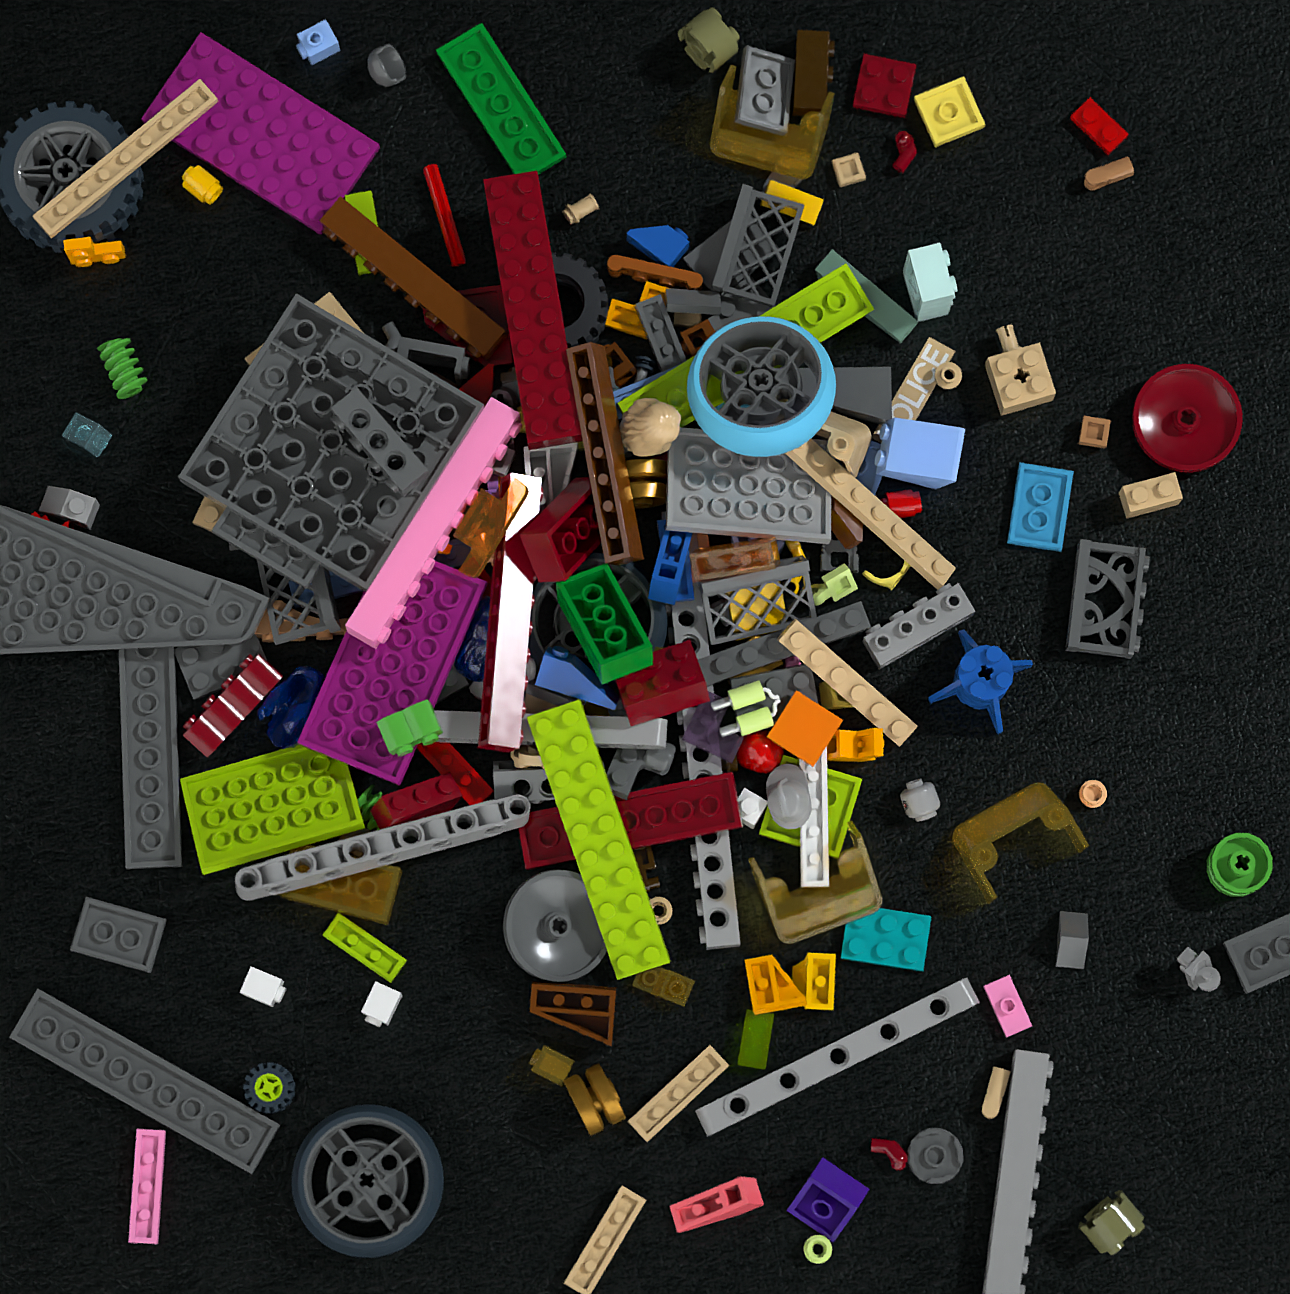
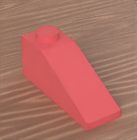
(717, 1204)

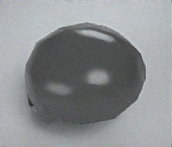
(386, 66)

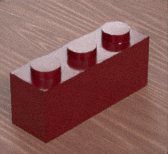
(417, 801)

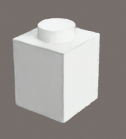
(751, 807)
(263, 987)
(381, 1004)

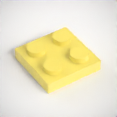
(949, 111)

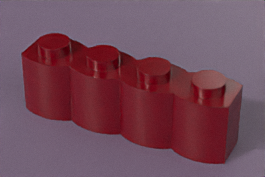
(232, 704)

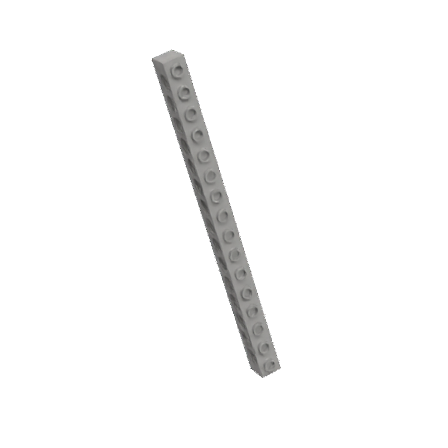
(728, 934)

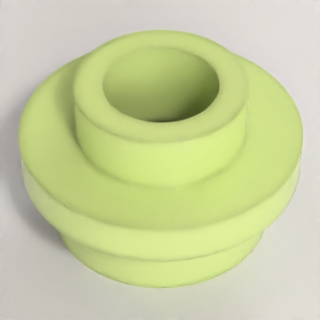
(827, 1249)

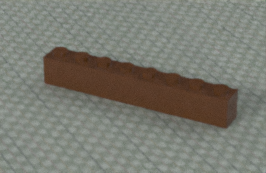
(413, 278)
(604, 454)

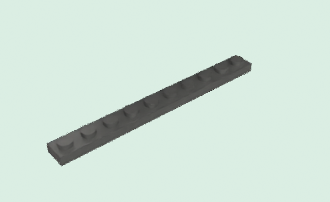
(769, 650)

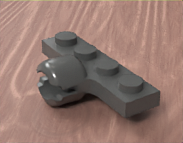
(629, 762)

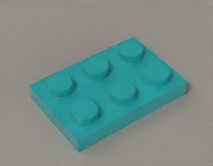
(888, 939)

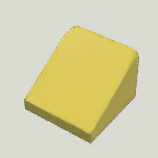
(831, 699)

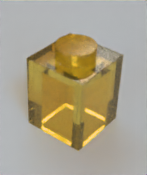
(551, 1065)

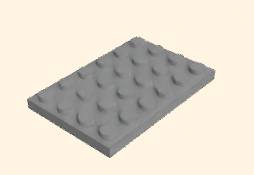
(742, 494)

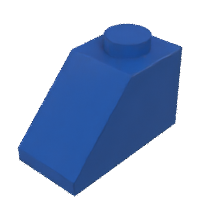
(660, 243)

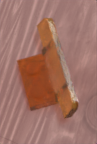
(487, 523)

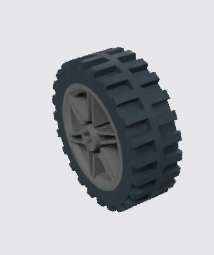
(45, 138)

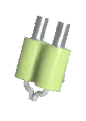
(742, 697)

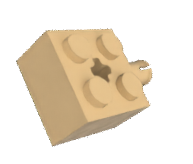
(1023, 361)

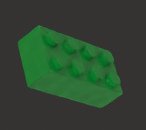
(604, 623)

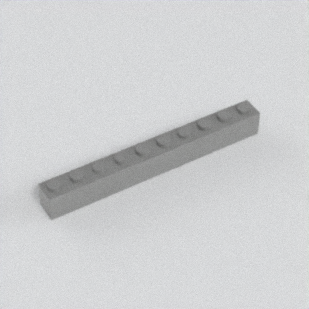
(1017, 1173)

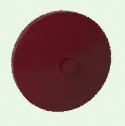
(1187, 418)

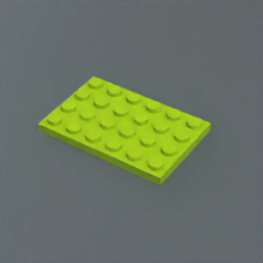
(269, 806)

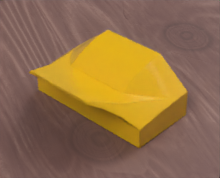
(816, 980)

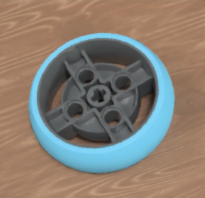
(762, 346)

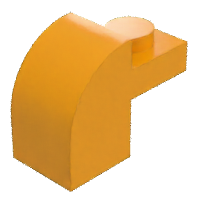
(856, 745)

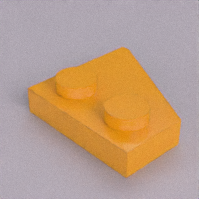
(771, 986)

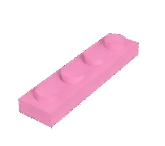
(147, 1186)

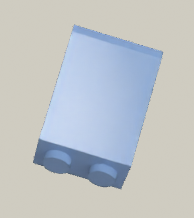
(919, 452)

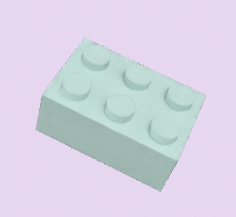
(929, 281)

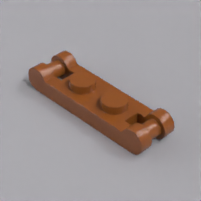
(644, 271)

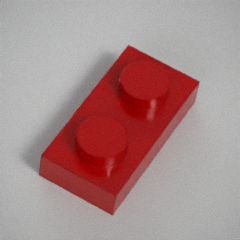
(1099, 126)

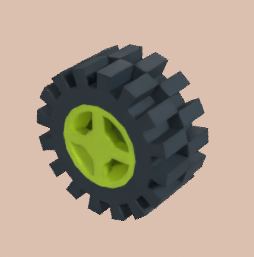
(258, 1083)

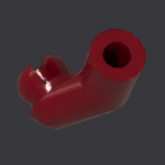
(906, 150)
(892, 1149)

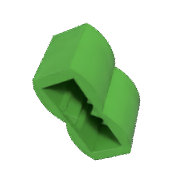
(410, 727)

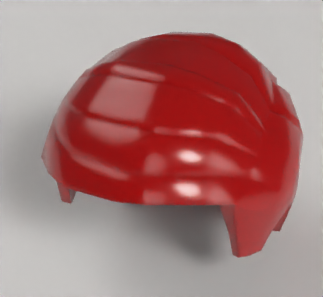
(759, 752)

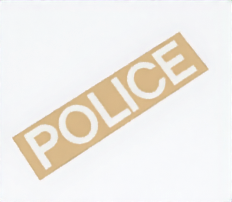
(918, 382)

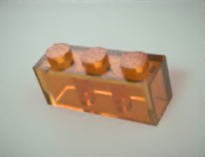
(735, 558)

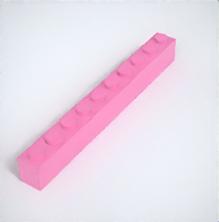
(433, 523)

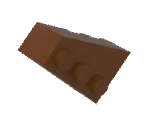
(577, 1007)

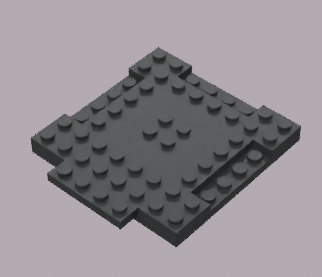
(293, 479)

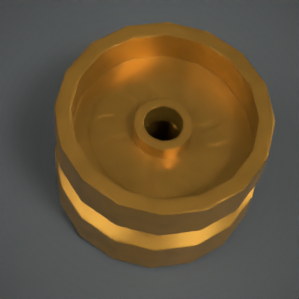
(646, 480)
(597, 1097)

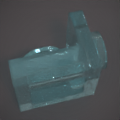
(87, 434)

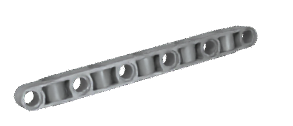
(382, 847)
(819, 1066)

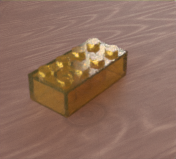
(360, 895)

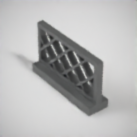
(735, 238)
(788, 569)
(322, 597)

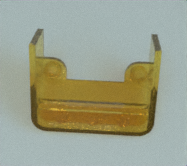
(788, 155)
(976, 835)
(819, 909)

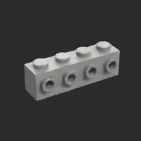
(918, 626)

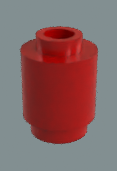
(903, 503)

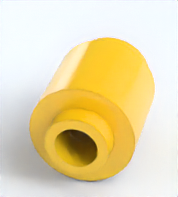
(201, 184)

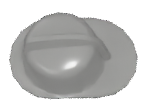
(788, 796)

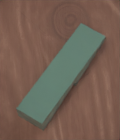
(886, 312)

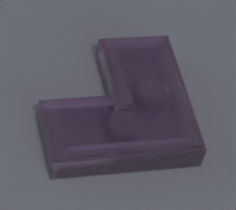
(705, 733)

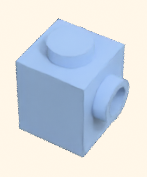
(317, 42)

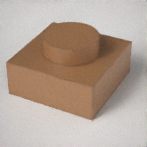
(1094, 432)

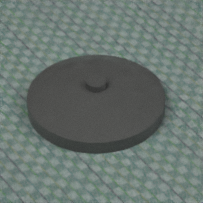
(553, 927)

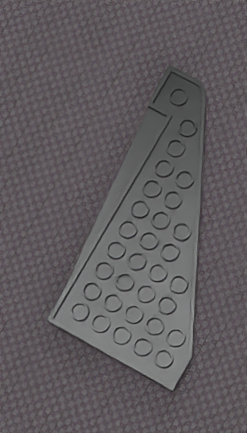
(93, 594)

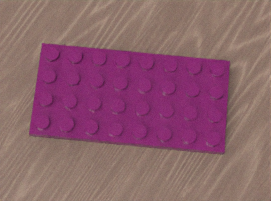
(267, 134)
(403, 671)

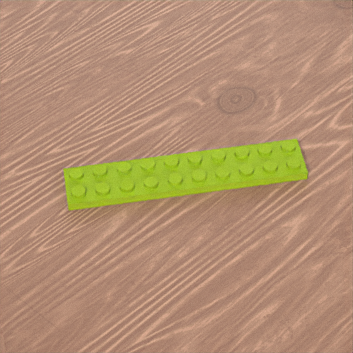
(819, 308)
(598, 839)

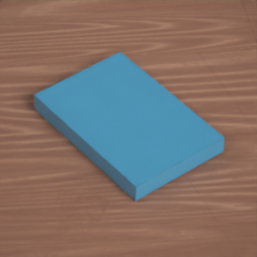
(1040, 507)

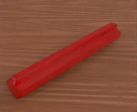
(444, 215)

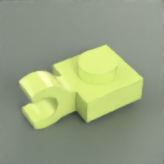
(836, 585)

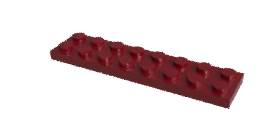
(648, 816)

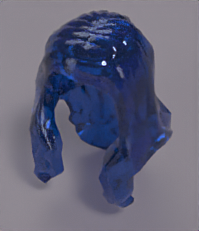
(472, 652)
(291, 705)

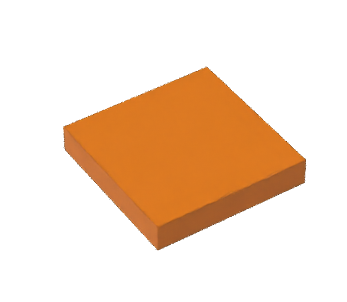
(804, 728)

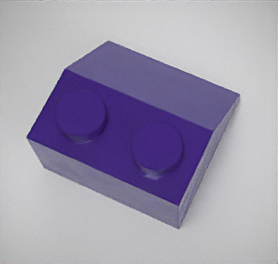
(828, 1199)

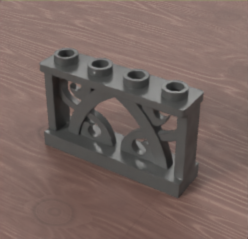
(1079, 625)

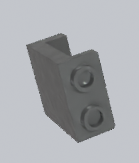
(436, 355)

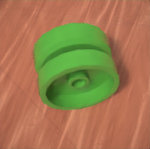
(1251, 853)

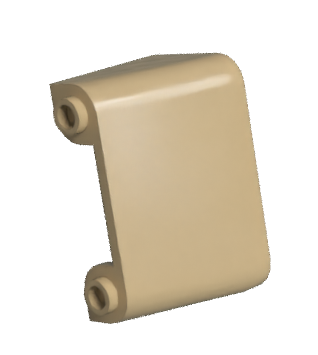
(846, 440)

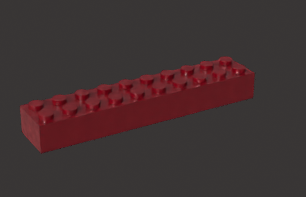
(532, 309)

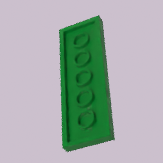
(500, 102)

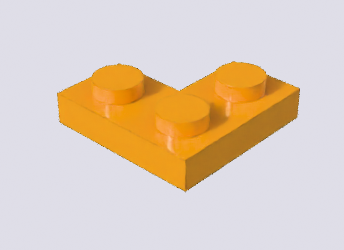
(84, 252)
(624, 315)

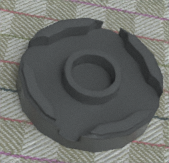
(935, 1155)

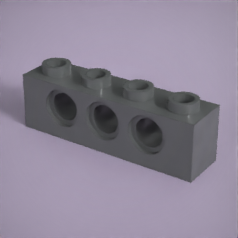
(356, 406)
(506, 775)

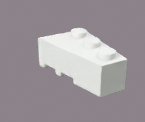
(554, 467)

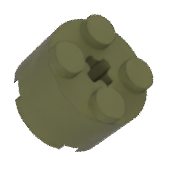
(709, 40)
(1112, 1223)

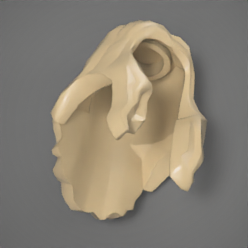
(649, 427)

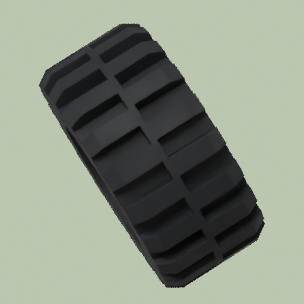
(592, 295)

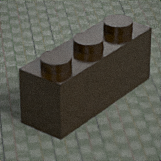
(812, 71)

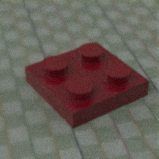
(884, 85)

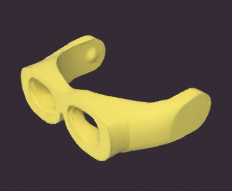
(889, 582)

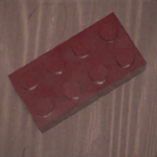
(563, 533)

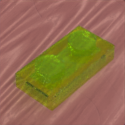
(755, 1040)

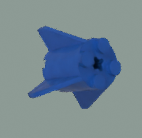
(977, 691)

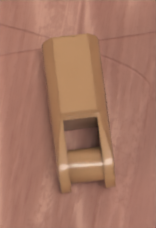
(1109, 173)

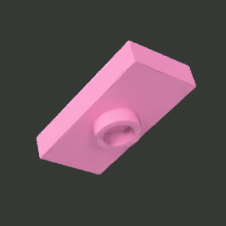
(1007, 1006)

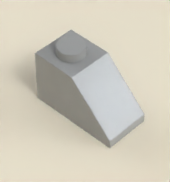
(70, 505)

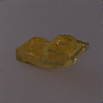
(664, 984)

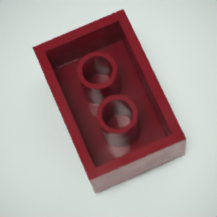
(664, 687)

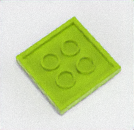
(842, 795)

